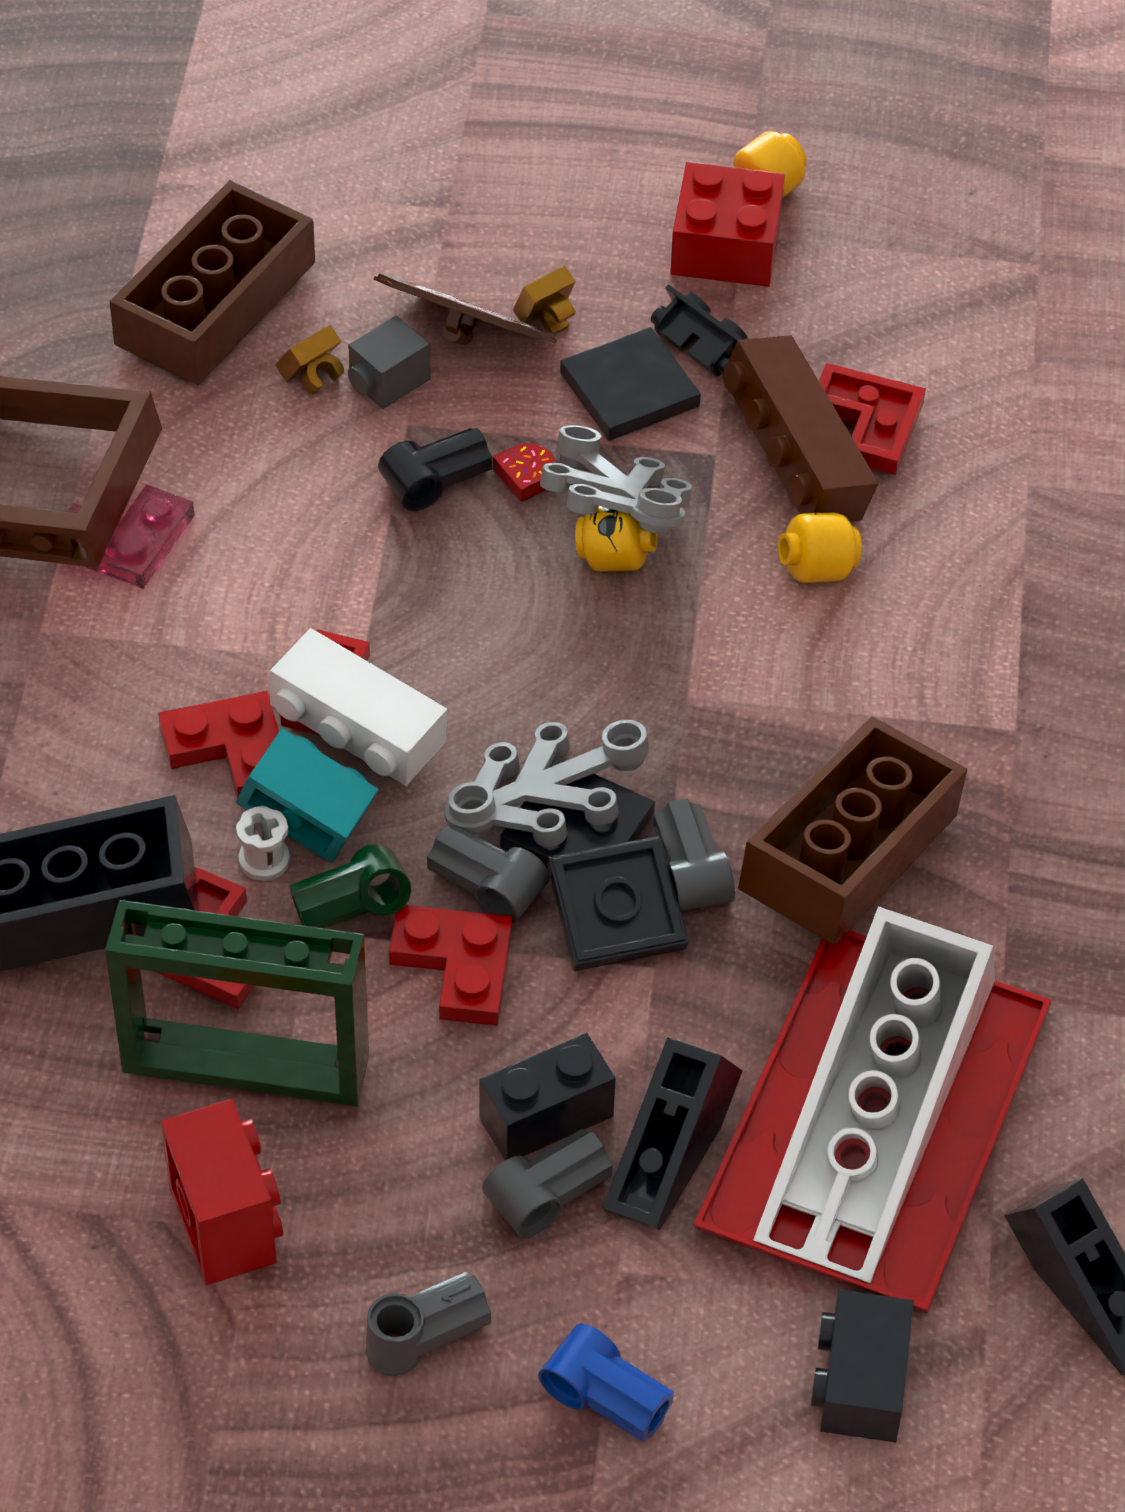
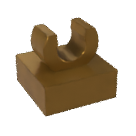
(547, 300)
(312, 354)

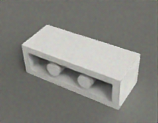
(358, 707)

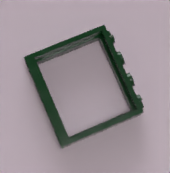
(248, 954)

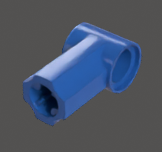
(593, 1374)

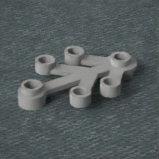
(608, 487)
(481, 805)

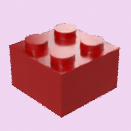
(727, 224)
(222, 1191)

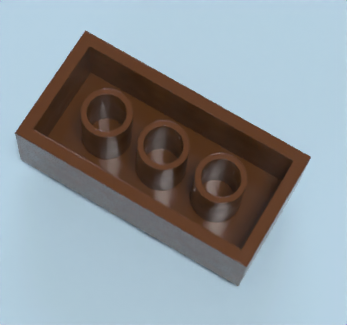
(213, 282)
(852, 829)

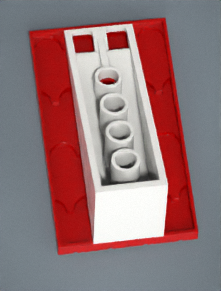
(866, 1154)

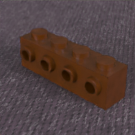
(799, 428)

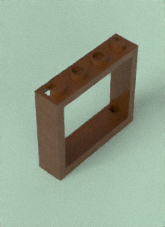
(52, 533)

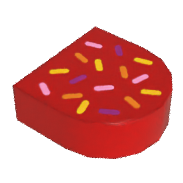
(522, 468)

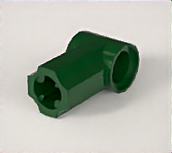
(346, 889)

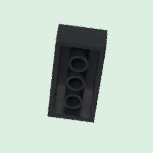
(70, 873)

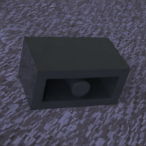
(547, 1097)
(865, 1365)

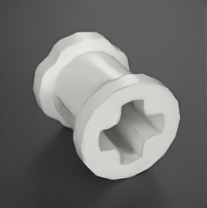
(254, 848)

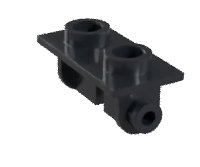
(690, 318)

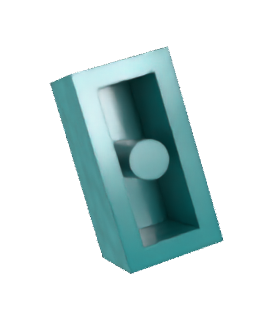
(311, 791)

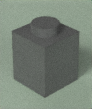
(389, 362)

